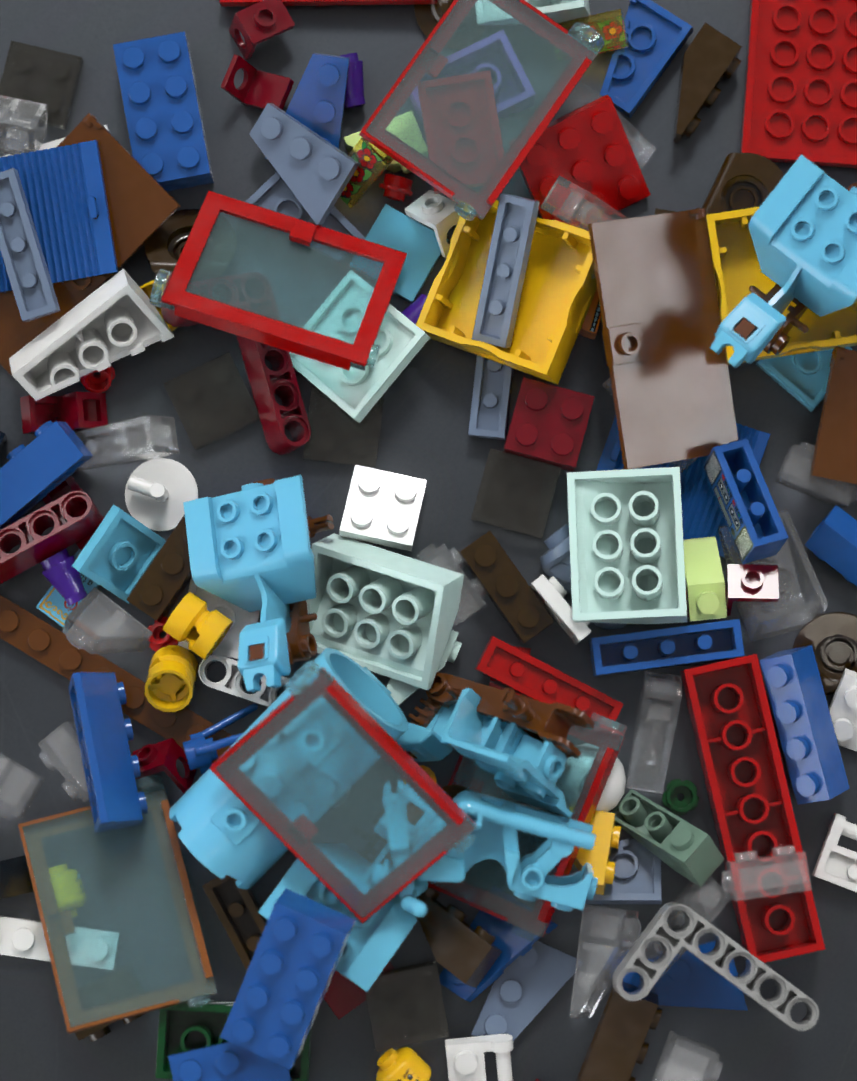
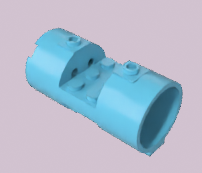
(224, 830)

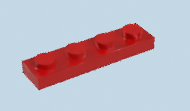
(542, 681)

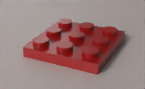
(588, 151)

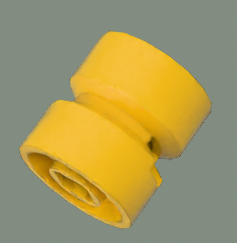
(197, 625)
(171, 678)

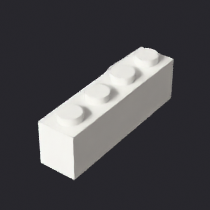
(90, 337)

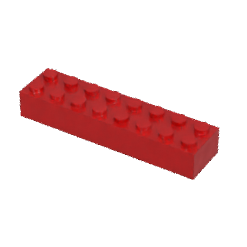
(749, 798)

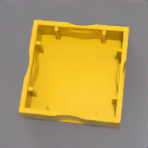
(738, 269)
(552, 301)

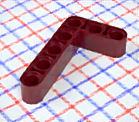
(264, 385)
(39, 547)

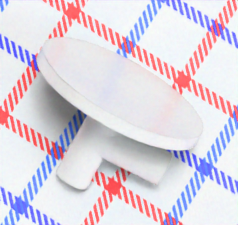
(158, 492)

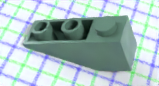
(668, 837)

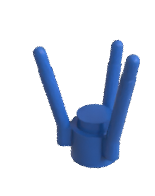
(202, 751)

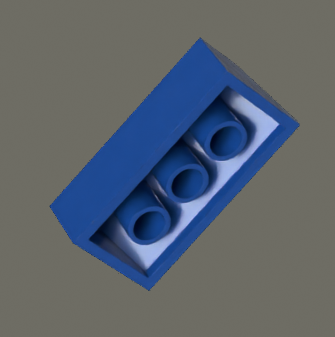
(105, 750)

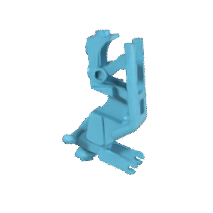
(498, 840)

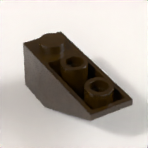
(702, 69)
(456, 944)

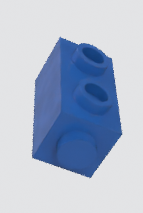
(836, 543)

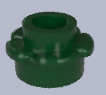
(690, 799)

